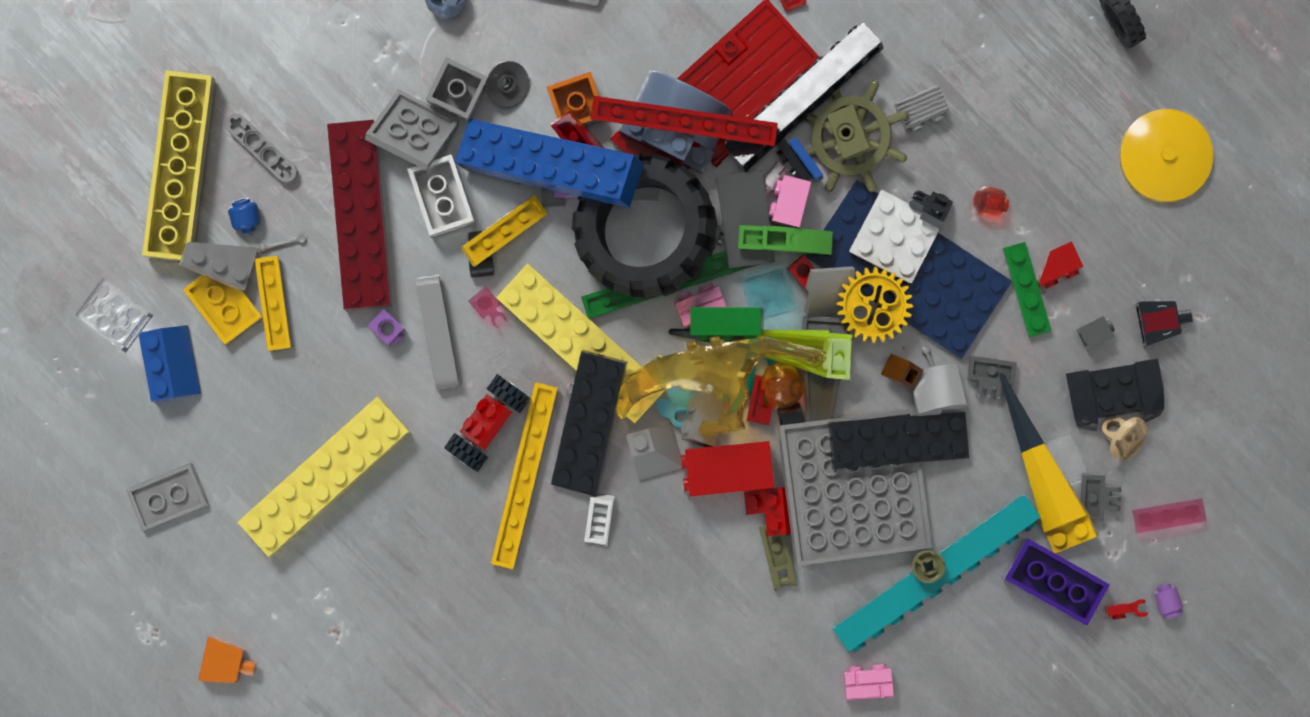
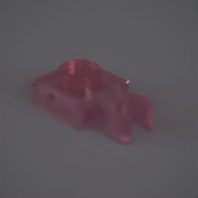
(485, 304)

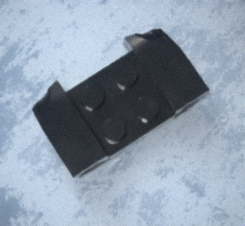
(1116, 392)

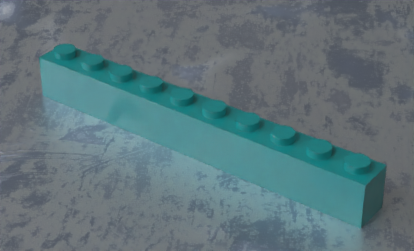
(958, 557)

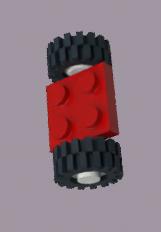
(486, 422)

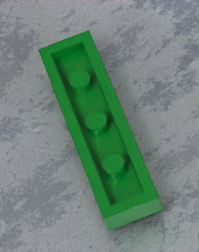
(1026, 289)

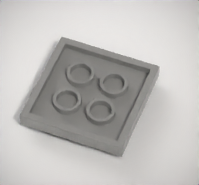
(412, 129)

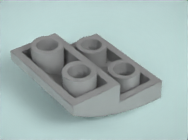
(823, 289)
(939, 390)

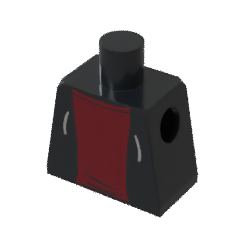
(1160, 320)

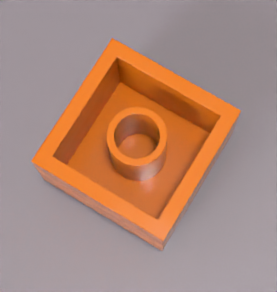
(574, 96)

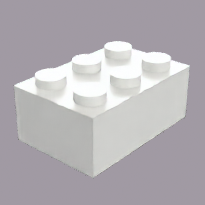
(441, 196)

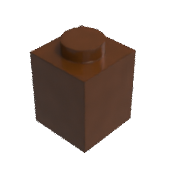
(902, 372)

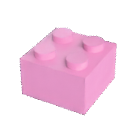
(790, 202)

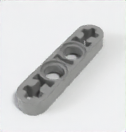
(263, 146)

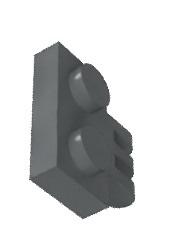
(988, 372)
(1097, 496)

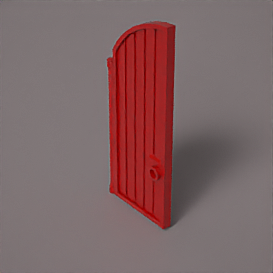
(743, 71)

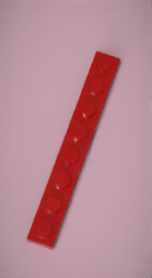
(683, 120)

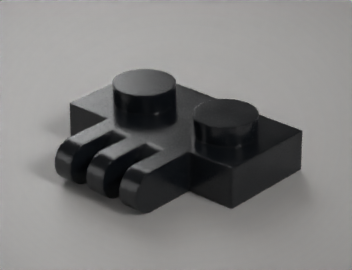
(933, 207)

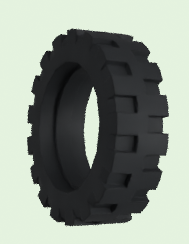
(1124, 21)

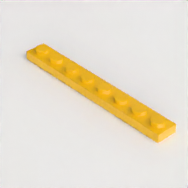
(524, 475)

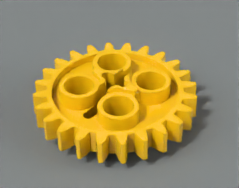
(895, 311)

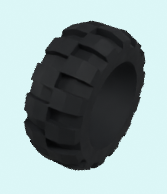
(675, 270)

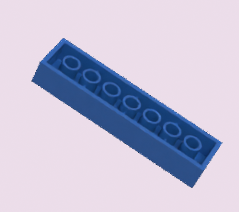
(549, 162)

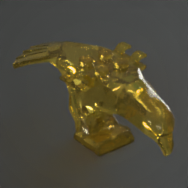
(714, 371)

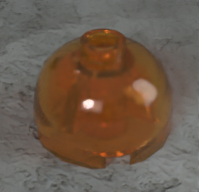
(782, 385)

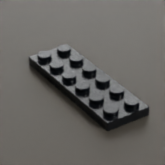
(589, 423)
(898, 440)

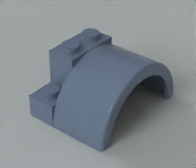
(671, 92)

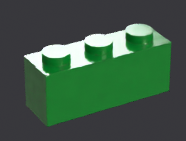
(727, 322)

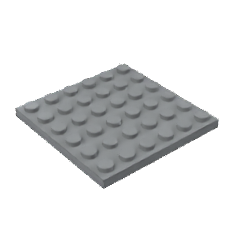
(849, 509)

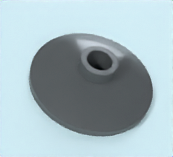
(515, 87)

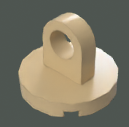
(1128, 438)

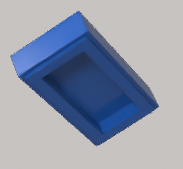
(806, 160)

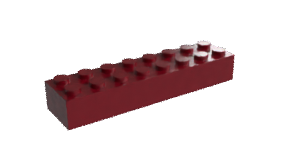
(359, 216)

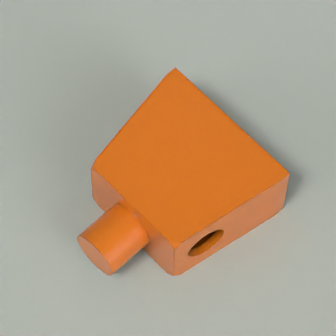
(224, 662)

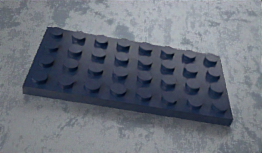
(950, 291)

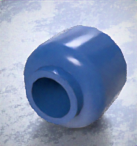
(244, 215)

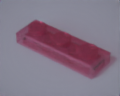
(1169, 515)

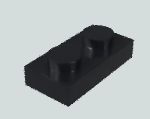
(787, 155)

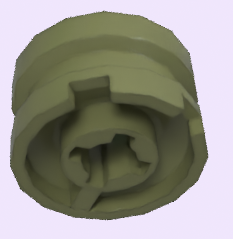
(919, 570)

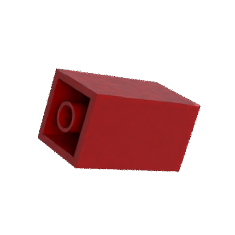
(728, 469)

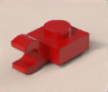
(1119, 610)

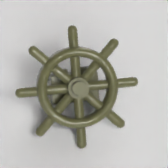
(852, 136)

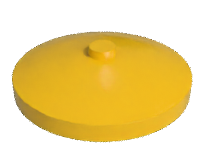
(1166, 155)

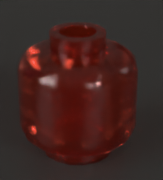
(990, 202)

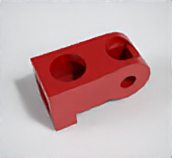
(800, 270)

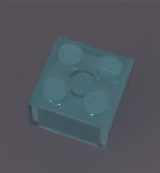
(770, 290)

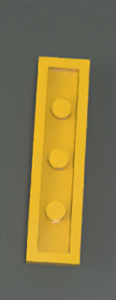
(504, 230)
(273, 303)

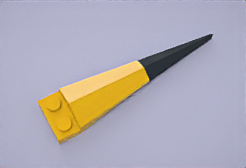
(1060, 509)

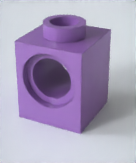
(379, 321)

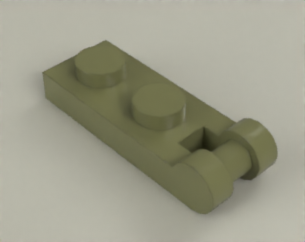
(778, 559)

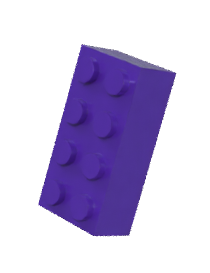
(1056, 581)

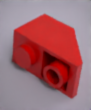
(1060, 263)

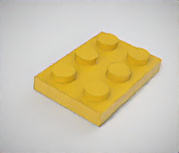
(223, 307)

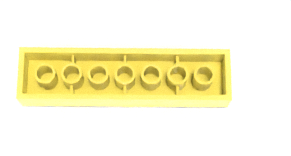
(178, 164)
(564, 327)
(323, 477)

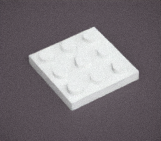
(894, 237)

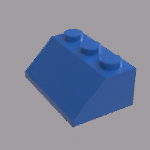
(169, 363)

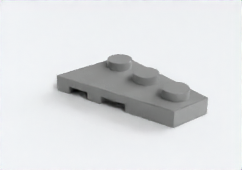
(220, 262)

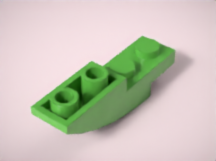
(785, 239)

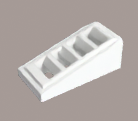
(600, 499)

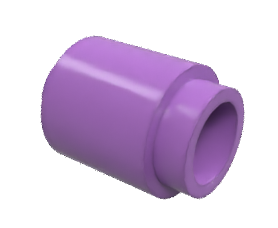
(1168, 601)

